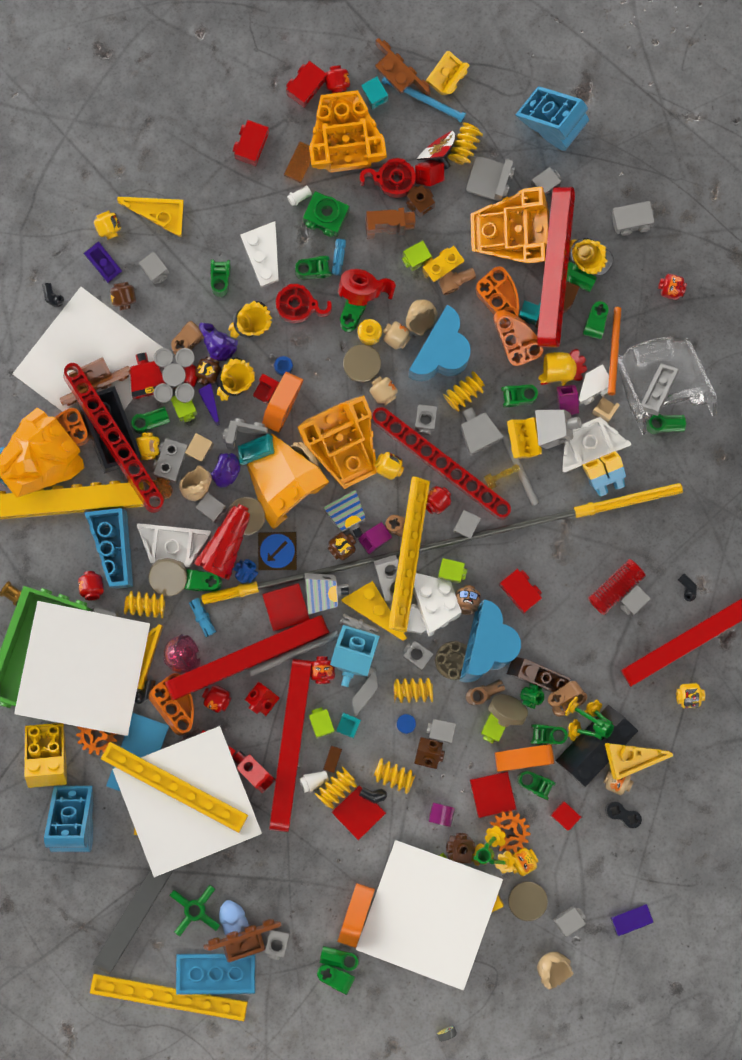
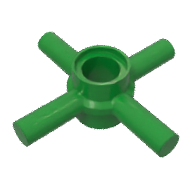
(188, 917)

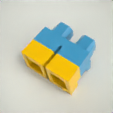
(604, 472)

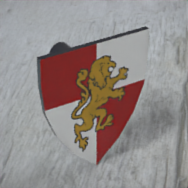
(439, 149)

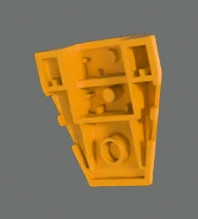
(513, 227)
(342, 441)
(284, 480)

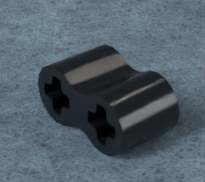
(623, 815)

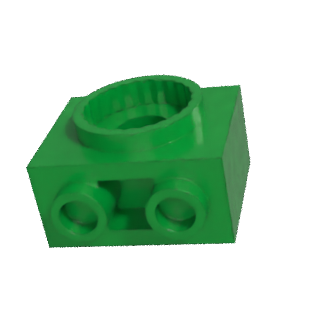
(331, 224)

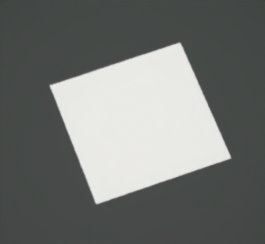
(81, 335)
(82, 668)
(172, 830)
(429, 914)

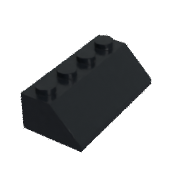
(113, 404)
(588, 754)

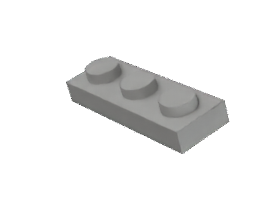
(659, 389)

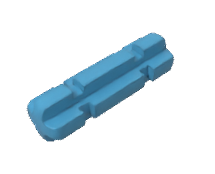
(338, 257)

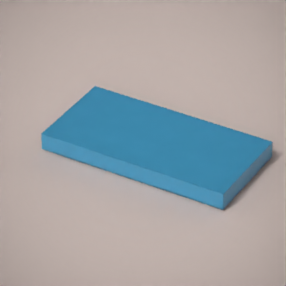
(143, 738)
(214, 975)

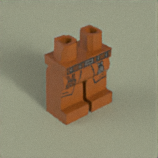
(388, 221)

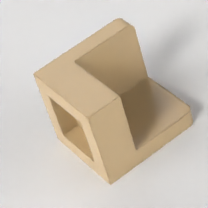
(605, 409)
(199, 447)

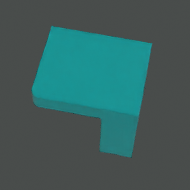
(375, 92)
(530, 312)
(348, 725)

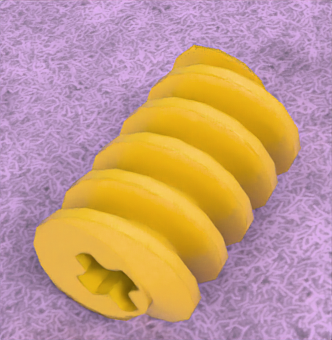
(464, 144)
(464, 392)
(145, 604)
(413, 690)
(394, 776)
(336, 788)

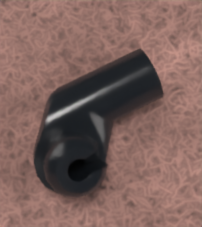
(50, 297)

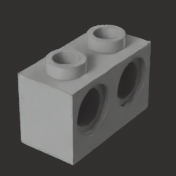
(385, 578)
(570, 920)

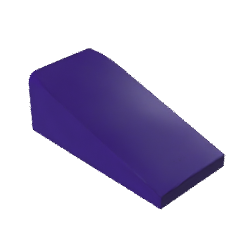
(102, 262)
(207, 395)
(631, 920)

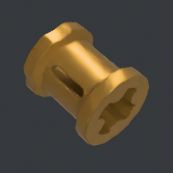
(10, 592)

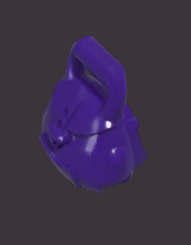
(218, 343)
(226, 470)

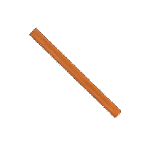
(614, 351)

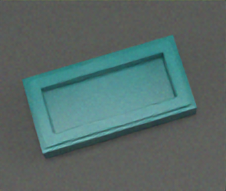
(255, 449)

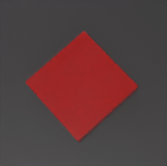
(286, 607)
(493, 794)
(358, 813)

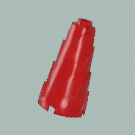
(223, 547)

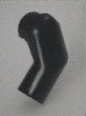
(690, 589)
(143, 695)
(373, 796)

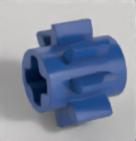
(245, 571)

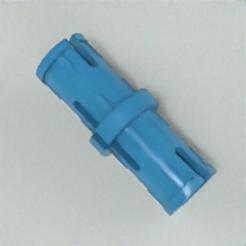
(202, 617)

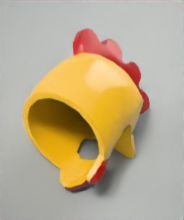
(562, 367)

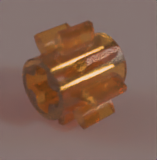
(163, 487)

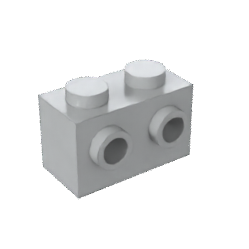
(632, 218)
(170, 460)

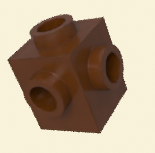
(420, 200)
(429, 753)
(460, 848)

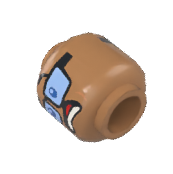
(468, 599)

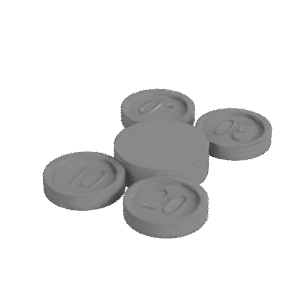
(174, 375)

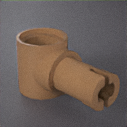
(451, 281)
(485, 692)

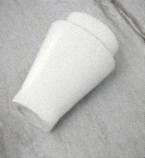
(312, 781)

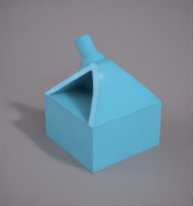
(354, 653)

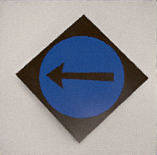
(277, 551)

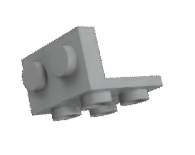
(490, 178)
(240, 425)

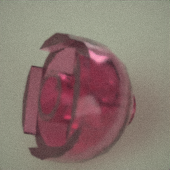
(181, 654)

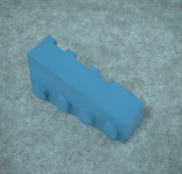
(113, 545)

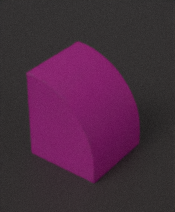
(568, 398)
(375, 538)
(441, 814)

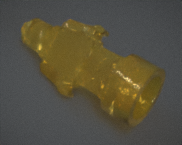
(491, 481)

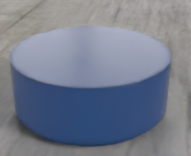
(282, 365)
(406, 723)

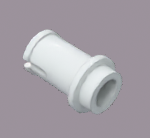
(298, 196)

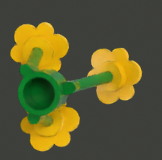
(602, 727)
(485, 854)

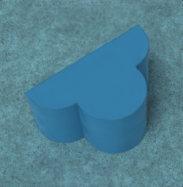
(555, 117)
(444, 350)
(489, 644)
(70, 819)

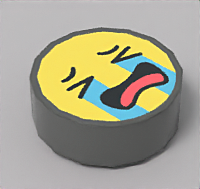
(447, 1033)

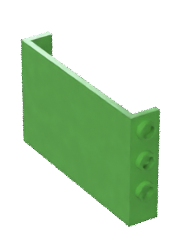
(17, 639)

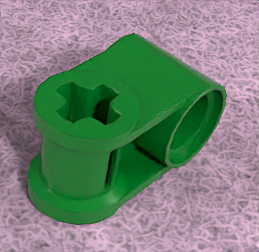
(315, 268)
(220, 274)
(351, 312)
(595, 323)
(517, 395)
(199, 580)
(546, 735)
(537, 784)
(338, 980)

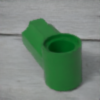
(580, 278)
(153, 419)
(668, 423)
(337, 958)

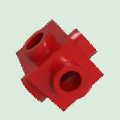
(261, 699)

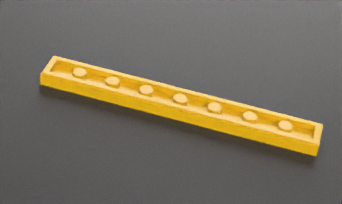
(409, 554)
(174, 787)
(167, 997)

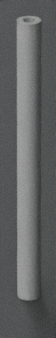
(293, 653)

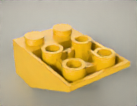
(45, 755)

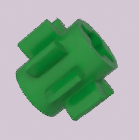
(532, 696)

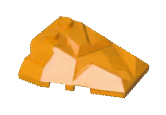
(345, 134)
(39, 455)

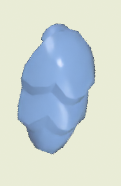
(232, 917)

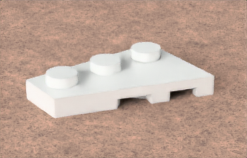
(262, 252)

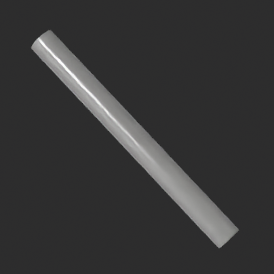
(522, 474)

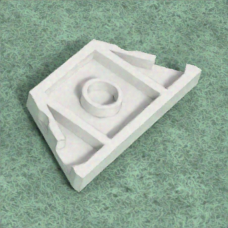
(591, 442)
(172, 542)
(436, 602)

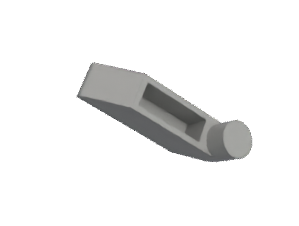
(365, 692)

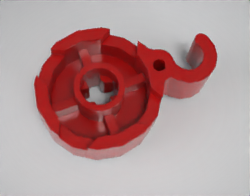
(384, 177)
(362, 287)
(304, 310)

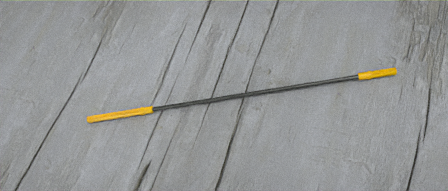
(579, 511)

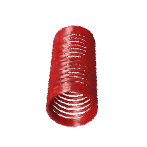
(622, 585)

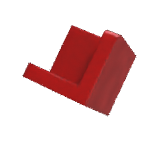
(429, 172)
(265, 388)
(565, 816)

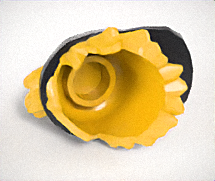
(591, 256)
(250, 320)
(234, 378)

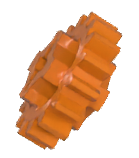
(94, 742)
(512, 823)

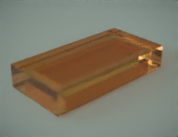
(299, 163)

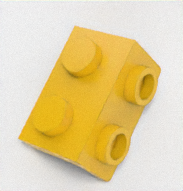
(447, 74)
(443, 264)
(524, 438)

